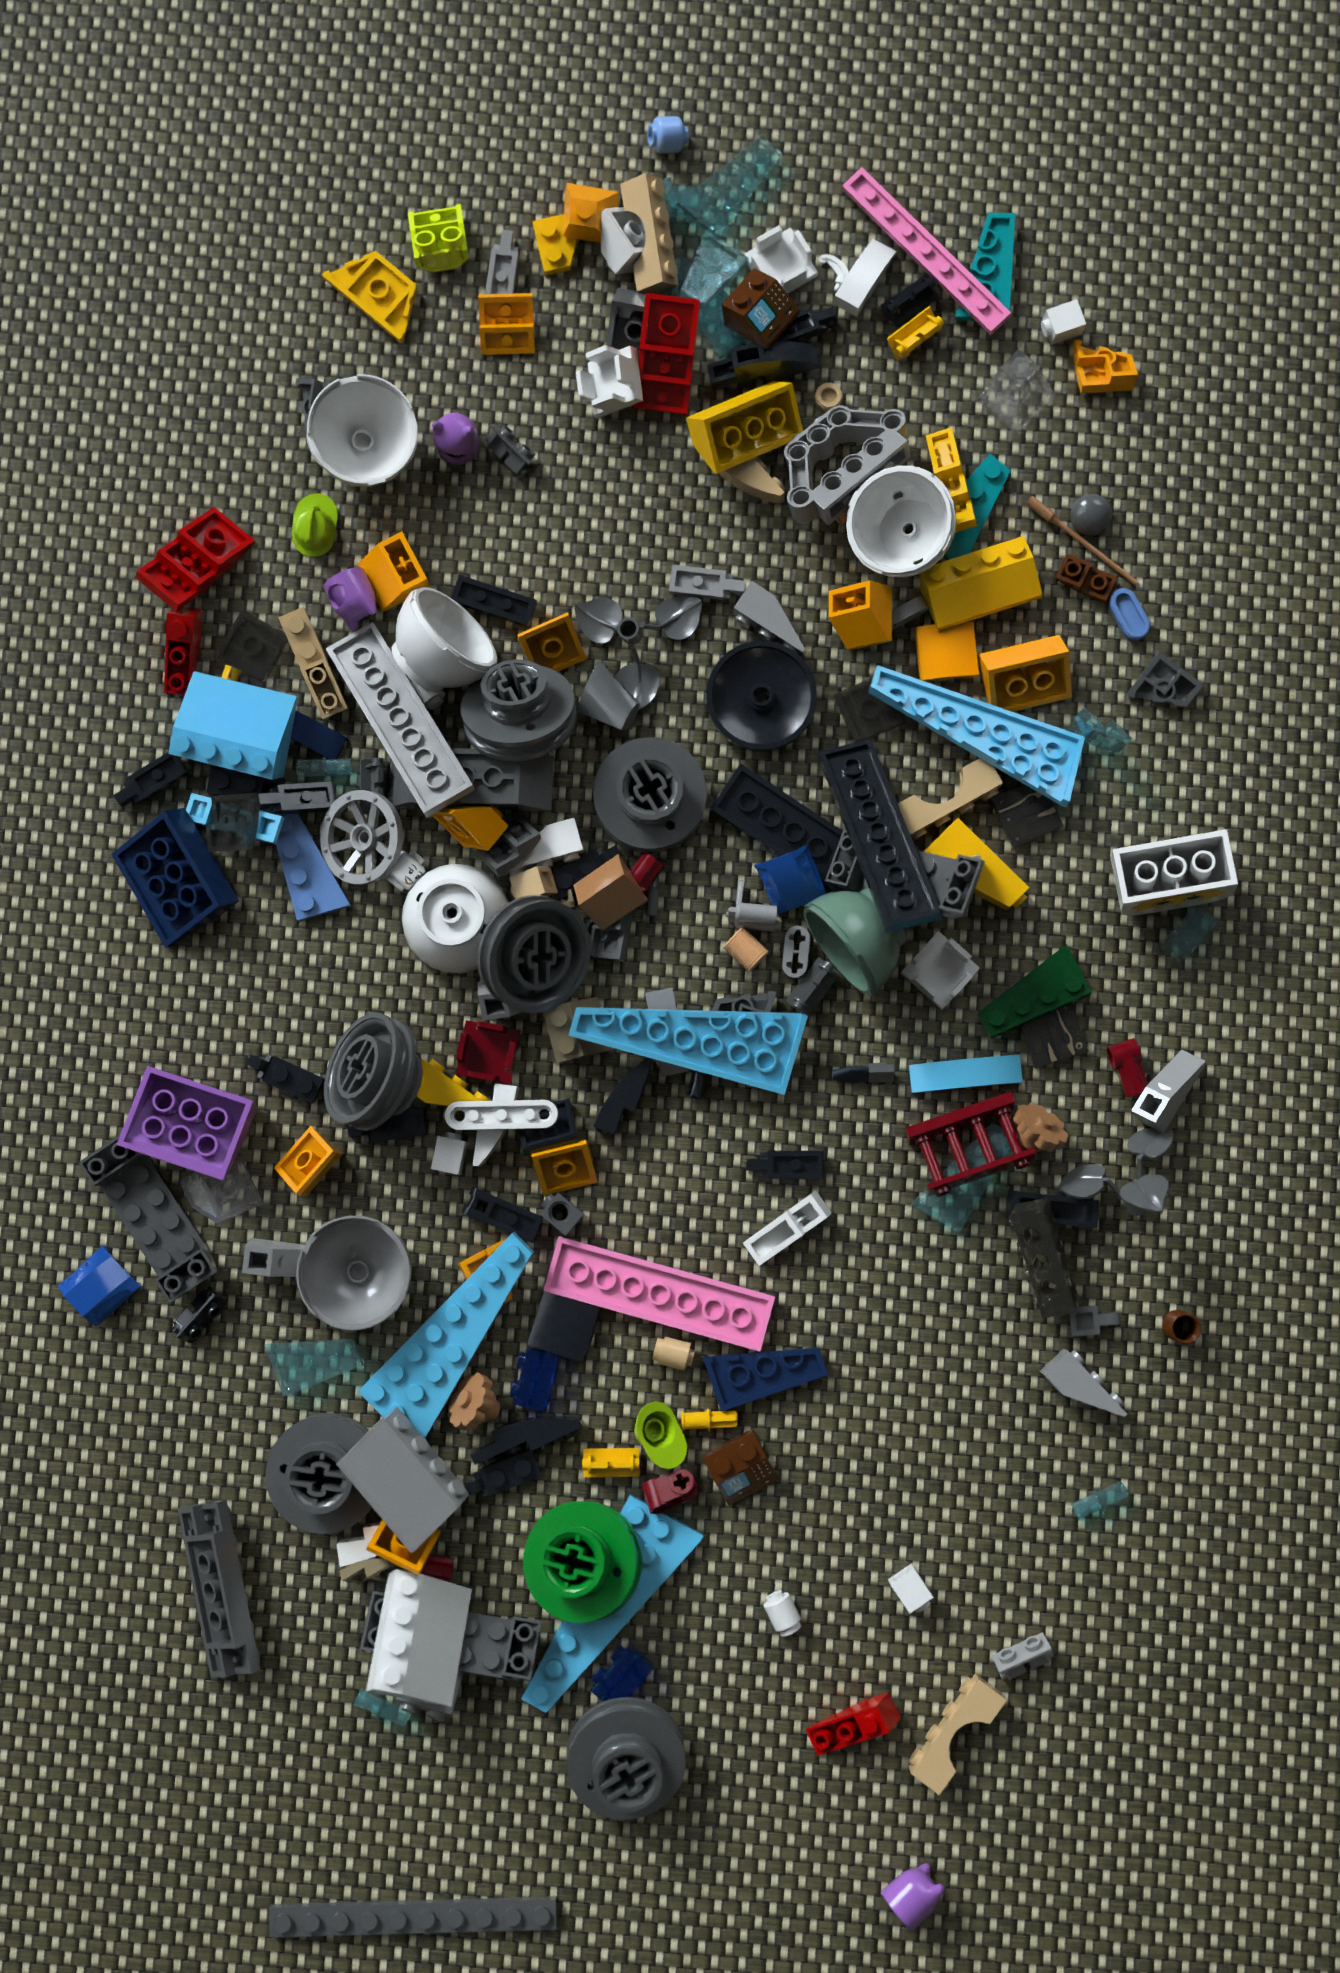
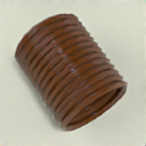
(1194, 1329)

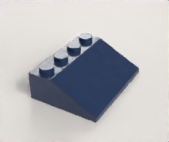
(174, 876)

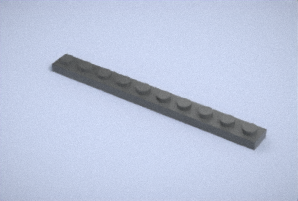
(413, 1916)

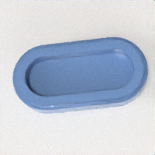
(1129, 614)

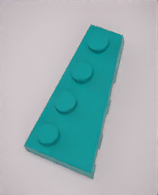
(994, 259)
(984, 490)

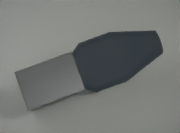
(873, 1073)

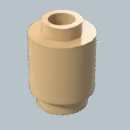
(673, 1353)

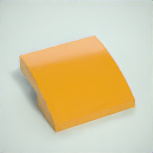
(506, 323)
(946, 652)

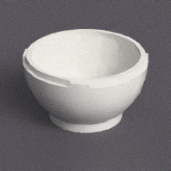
(879, 521)
(440, 642)
(445, 941)

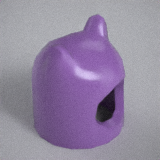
(456, 436)
(353, 598)
(913, 1895)

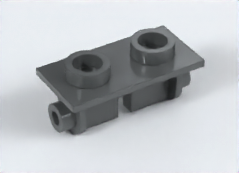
(520, 455)
(372, 779)
(813, 986)

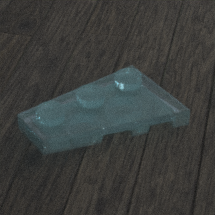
(712, 269)

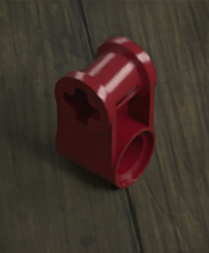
(666, 1491)

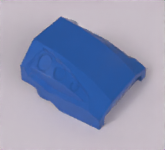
(791, 879)
(99, 1287)

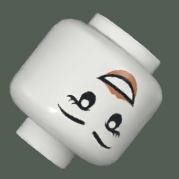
(406, 871)

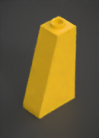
(997, 881)

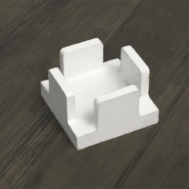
(783, 257)
(611, 379)
(940, 969)

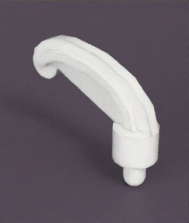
(837, 266)

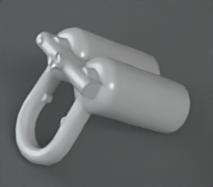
(751, 915)

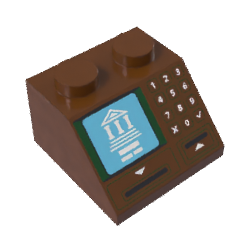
(759, 309)
(740, 1467)

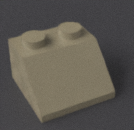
(558, 1024)

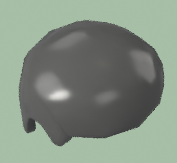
(1091, 514)

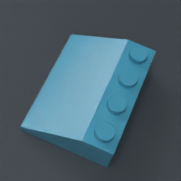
(234, 726)

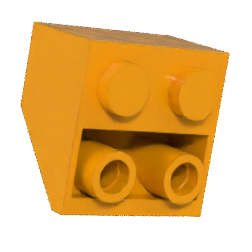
(393, 571)
(862, 614)

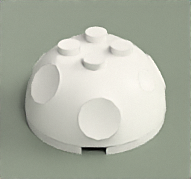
(362, 430)

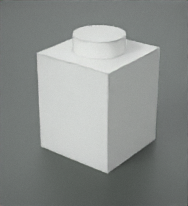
(1063, 322)
(449, 1153)
(911, 1589)

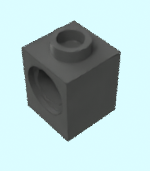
(574, 1213)

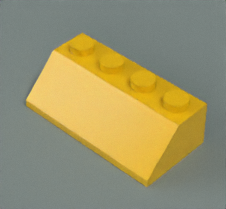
(746, 425)
(980, 583)

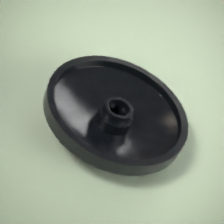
(761, 696)

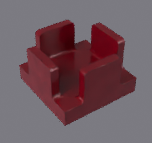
(487, 1052)

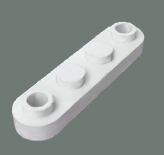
(501, 1114)

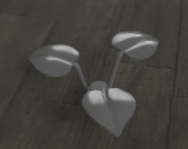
(603, 616)
(1139, 1196)

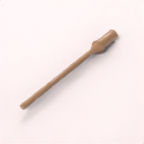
(1051, 517)

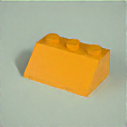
(1027, 674)

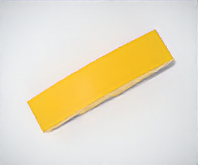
(949, 470)

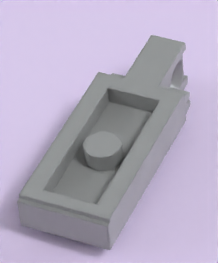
(503, 266)
(704, 583)

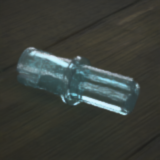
(324, 767)
(1099, 1500)
(382, 1708)

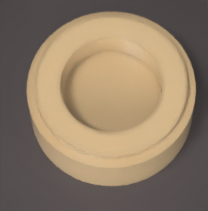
(828, 396)

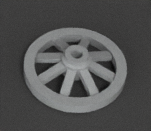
(364, 837)

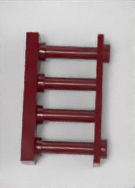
(974, 1117)

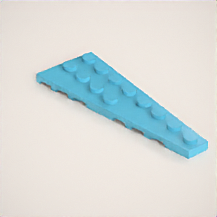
(1017, 745)
(437, 1354)

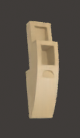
(755, 481)
(313, 662)

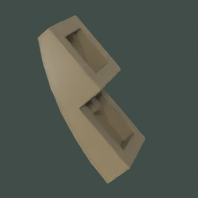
(368, 1569)

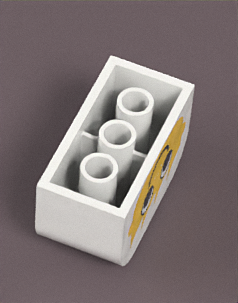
(1174, 873)

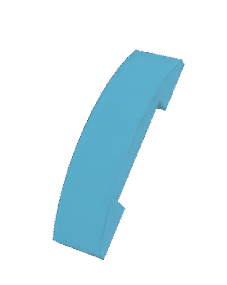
(201, 813)
(965, 1073)

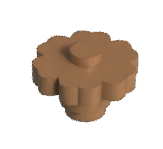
(1039, 1128)
(473, 1402)

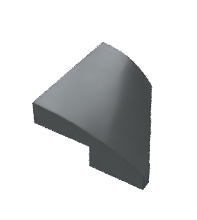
(612, 942)

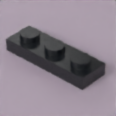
(494, 601)

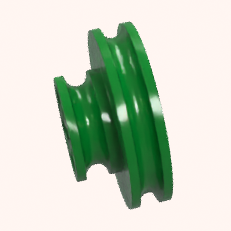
(609, 1544)

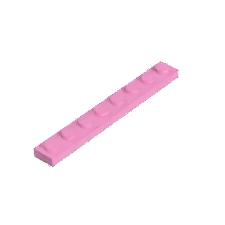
(926, 251)

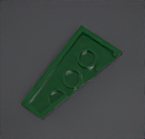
(1039, 993)

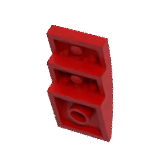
(667, 352)
(194, 559)

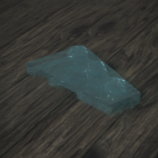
(310, 1363)

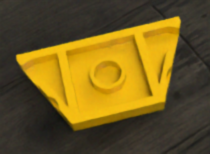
(377, 291)

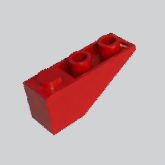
(181, 648)
(855, 1724)

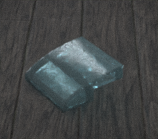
(1108, 737)

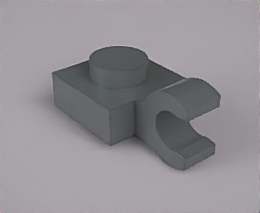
(1088, 1320)

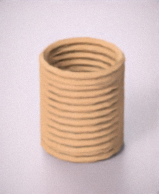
(746, 949)

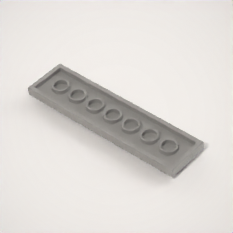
(400, 720)

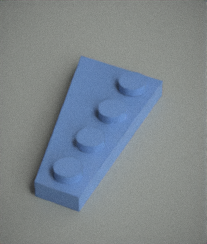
(307, 875)

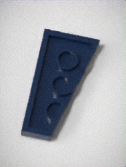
(759, 1374)

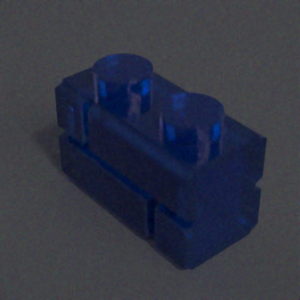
(536, 1379)
(623, 1674)

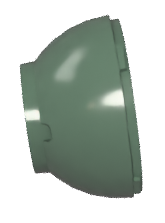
(855, 938)

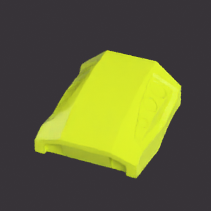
(438, 239)

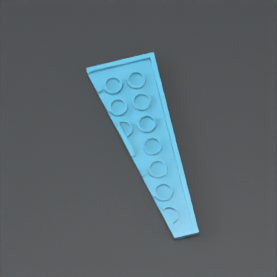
(726, 1044)
(575, 1645)

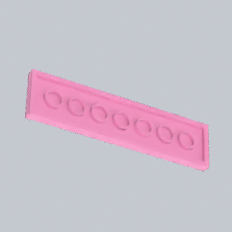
(659, 1293)

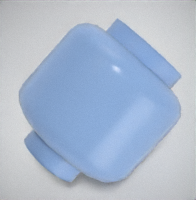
(667, 134)

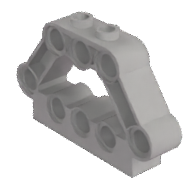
(884, 446)

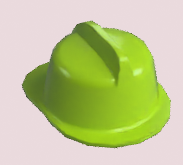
(314, 525)
(660, 1435)

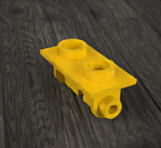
(914, 333)
(611, 1462)

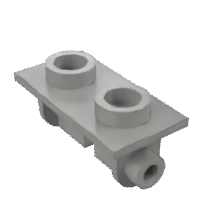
(1032, 1650)

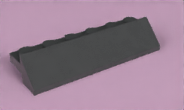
(219, 1588)

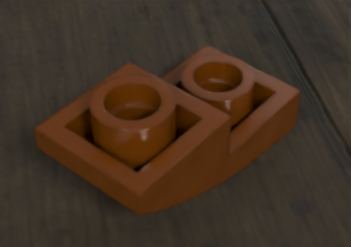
(1085, 579)

